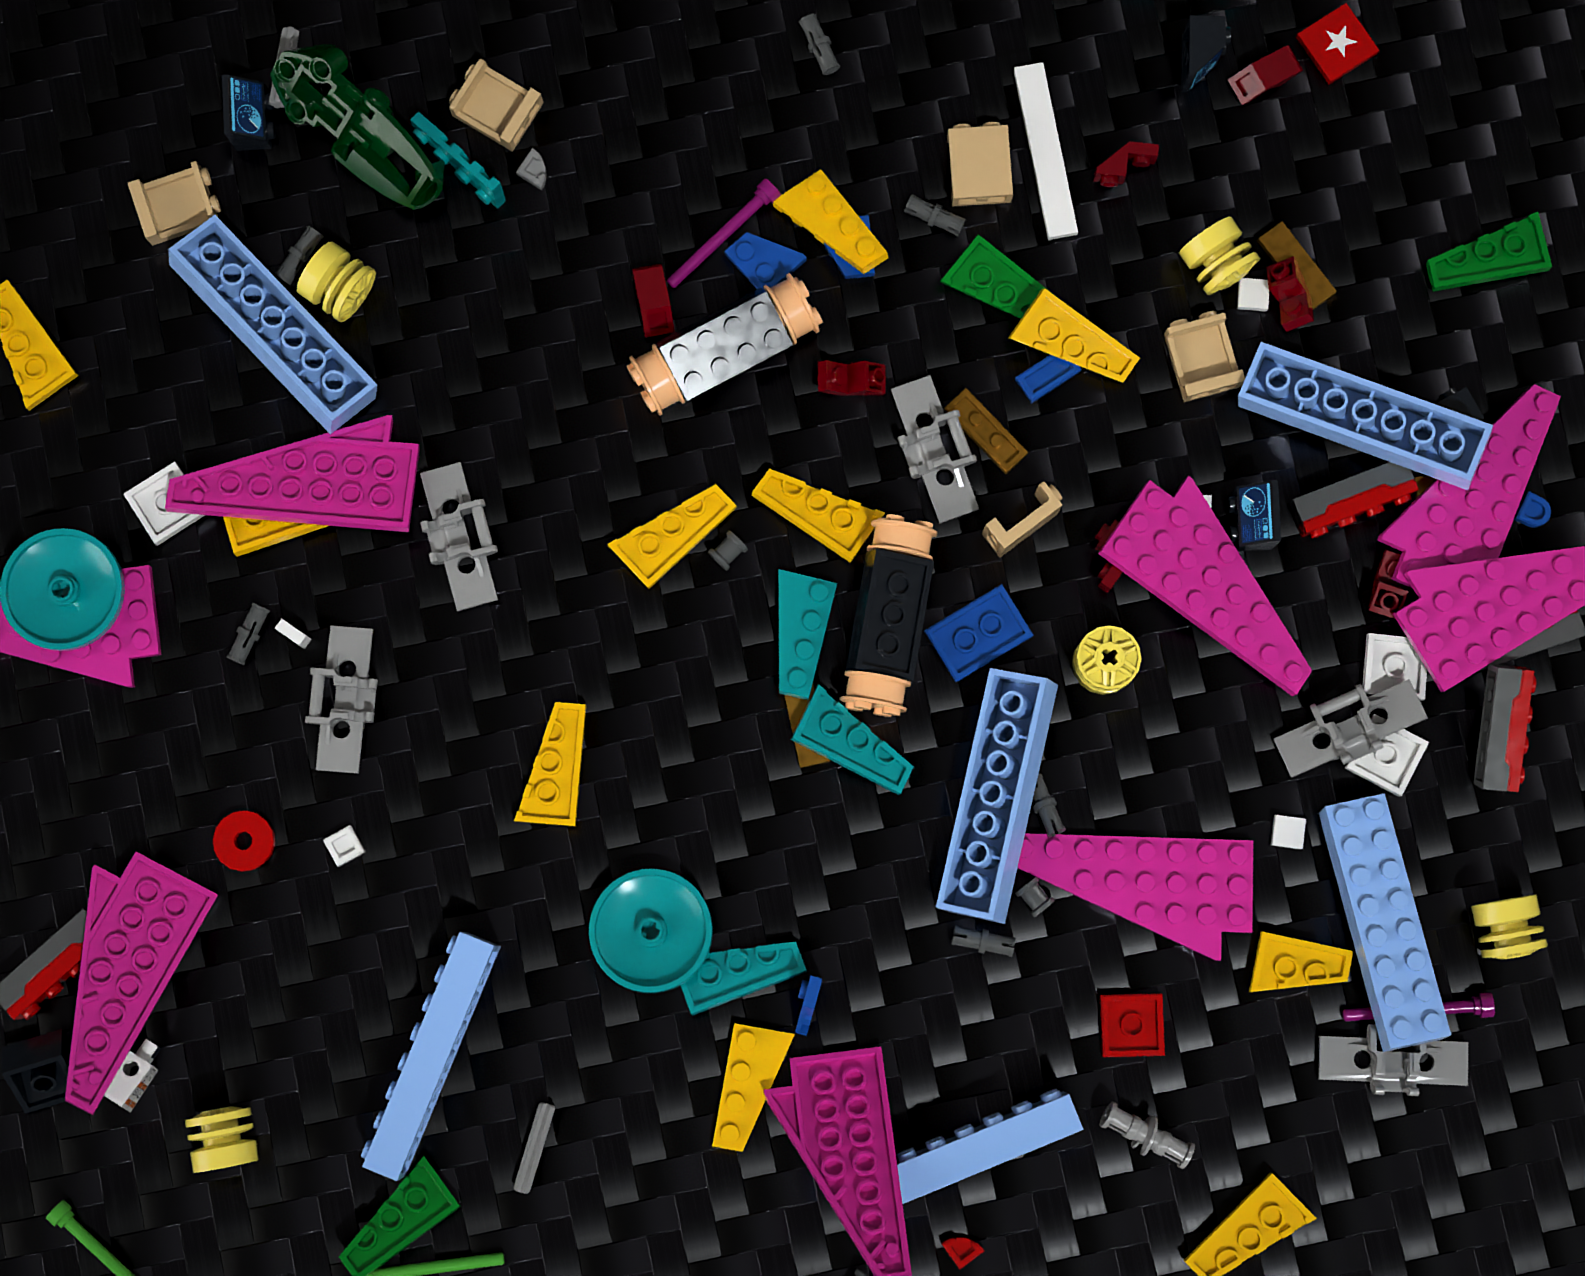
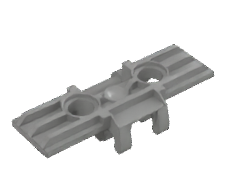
(926, 451)
(450, 537)
(353, 699)
(1353, 736)
(1392, 1069)

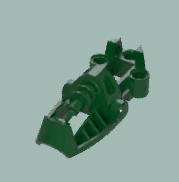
(359, 121)

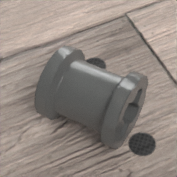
(727, 550)
(1035, 896)

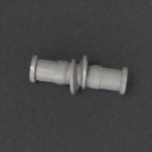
(1147, 1135)

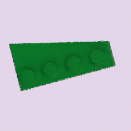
(1504, 254)
(993, 279)
(408, 1214)

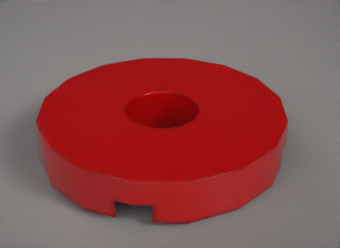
(226, 836)

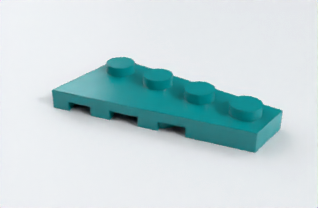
(487, 189)
(803, 621)
(840, 737)
(740, 973)

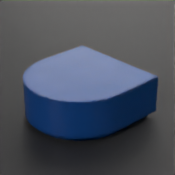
(1533, 511)

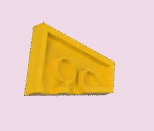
(1293, 962)

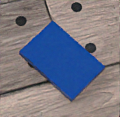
(978, 633)

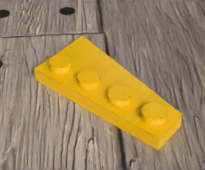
(1066, 334)
(826, 517)
(750, 1068)

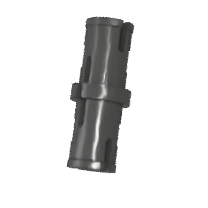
(819, 44)
(934, 215)
(299, 255)
(248, 633)
(1046, 808)
(983, 941)

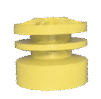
(1219, 255)
(336, 281)
(1088, 660)
(1509, 927)
(221, 1139)

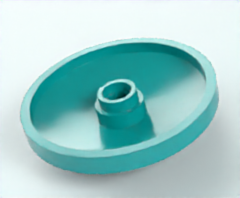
(62, 589)
(650, 930)

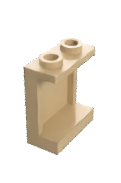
(495, 105)
(980, 164)
(174, 203)
(1203, 356)
(1004, 541)

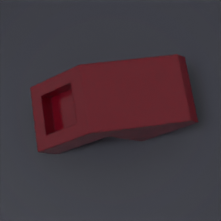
(1265, 74)
(1114, 169)
(1291, 292)
(653, 300)
(852, 378)
(1109, 573)
(1387, 594)

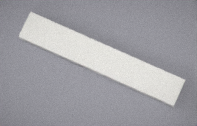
(1045, 151)

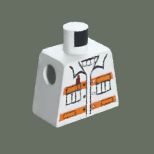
(128, 1089)

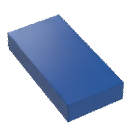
(1045, 377)

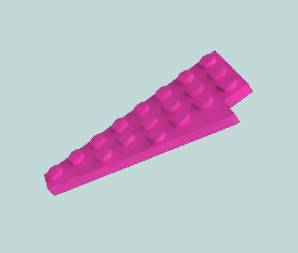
(325, 480)
(1471, 525)
(1192, 566)
(1488, 608)
(111, 656)
(1166, 885)
(129, 953)
(845, 1137)

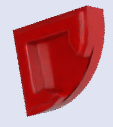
(962, 1250)

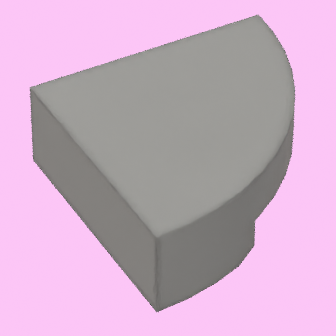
(533, 169)

